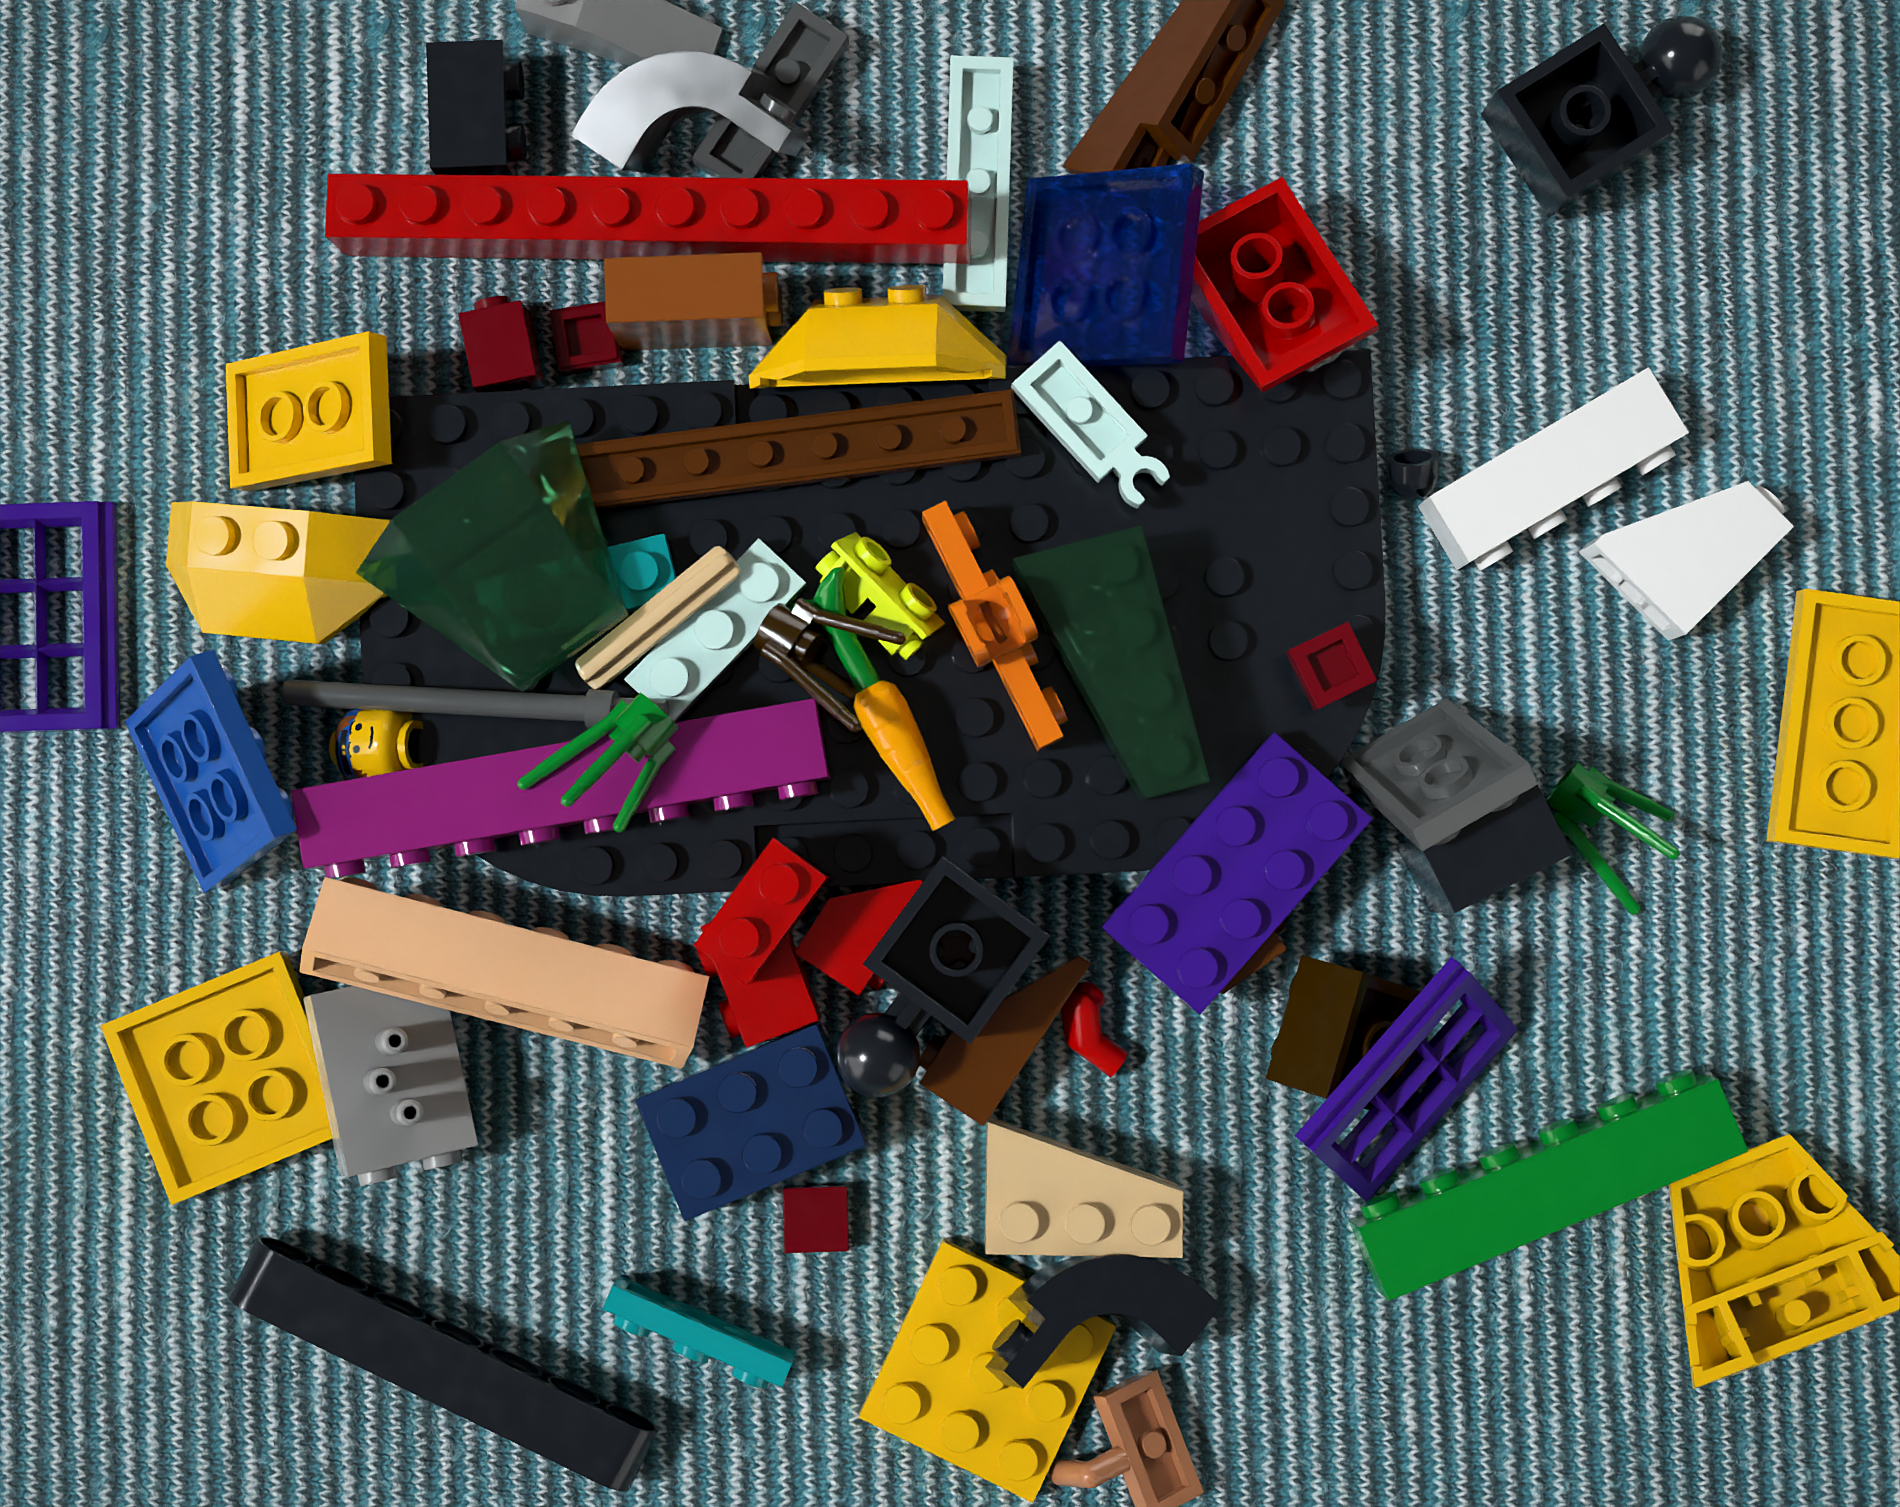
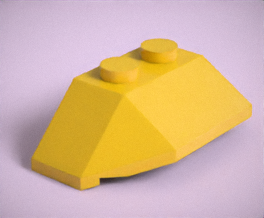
(879, 342)
(271, 569)

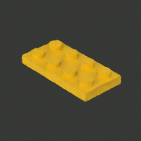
(1840, 728)

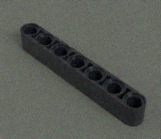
(443, 1363)

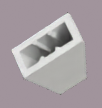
(1689, 556)

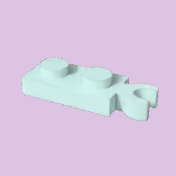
(1087, 420)

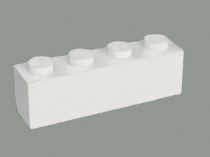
(1553, 469)

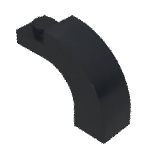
(1143, 1292)

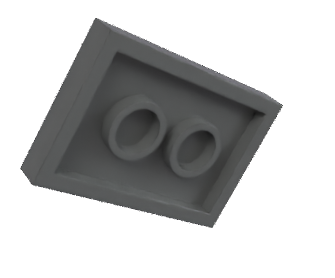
(1437, 774)

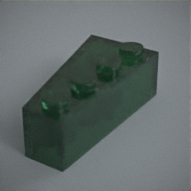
(1115, 640)

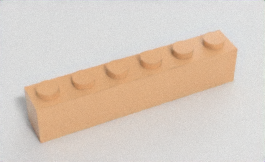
(503, 971)

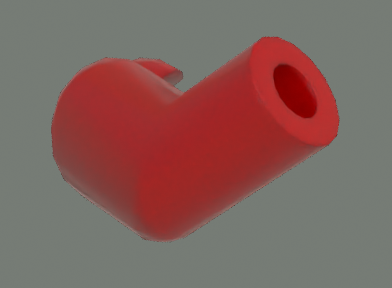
(1084, 1031)

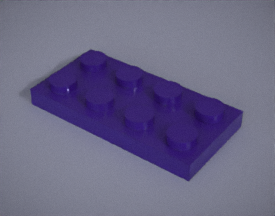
(1236, 873)

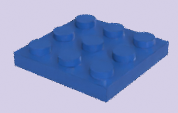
(210, 771)

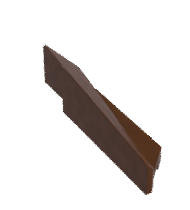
(1176, 87)

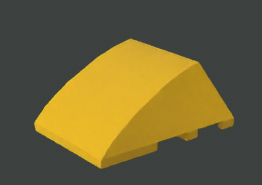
(1773, 1260)

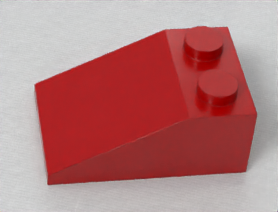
(1274, 287)

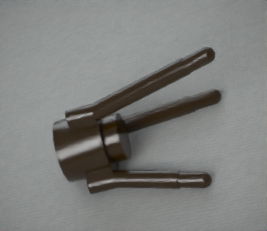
(791, 642)

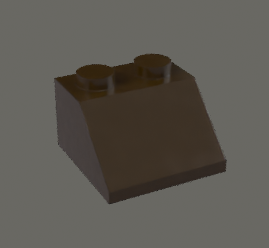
(1332, 1025)

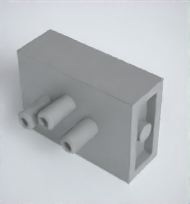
(389, 1082)

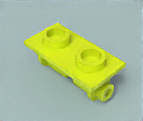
(897, 604)

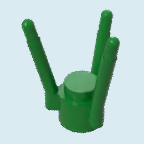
(638, 731)
(1585, 798)

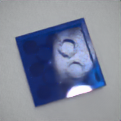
(1107, 266)

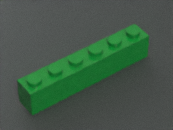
(1547, 1183)

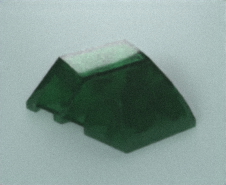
(506, 558)

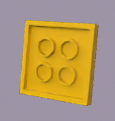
(222, 1076)
(951, 1405)

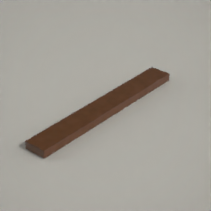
(801, 450)

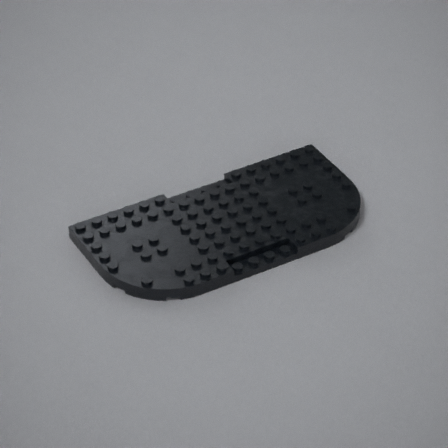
(1249, 540)

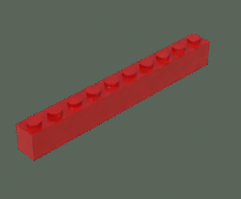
(649, 217)

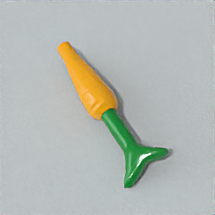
(883, 710)

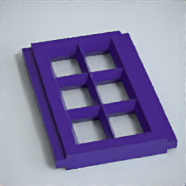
(99, 617)
(1385, 1058)

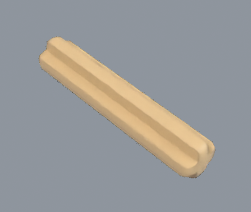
(658, 617)

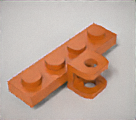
(995, 624)

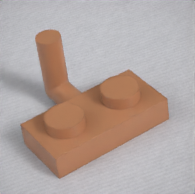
(1144, 1447)

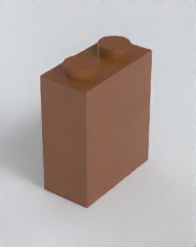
(691, 301)

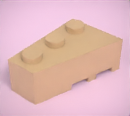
(1072, 1202)

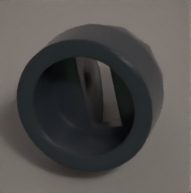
(1413, 471)

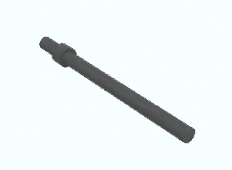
(564, 707)

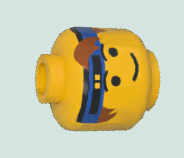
(372, 743)

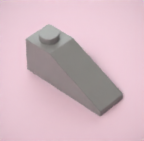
(619, 28)

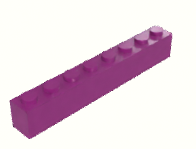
(480, 800)

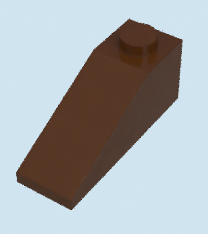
(981, 1072)

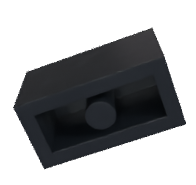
(473, 108)

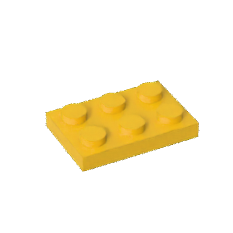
(309, 412)

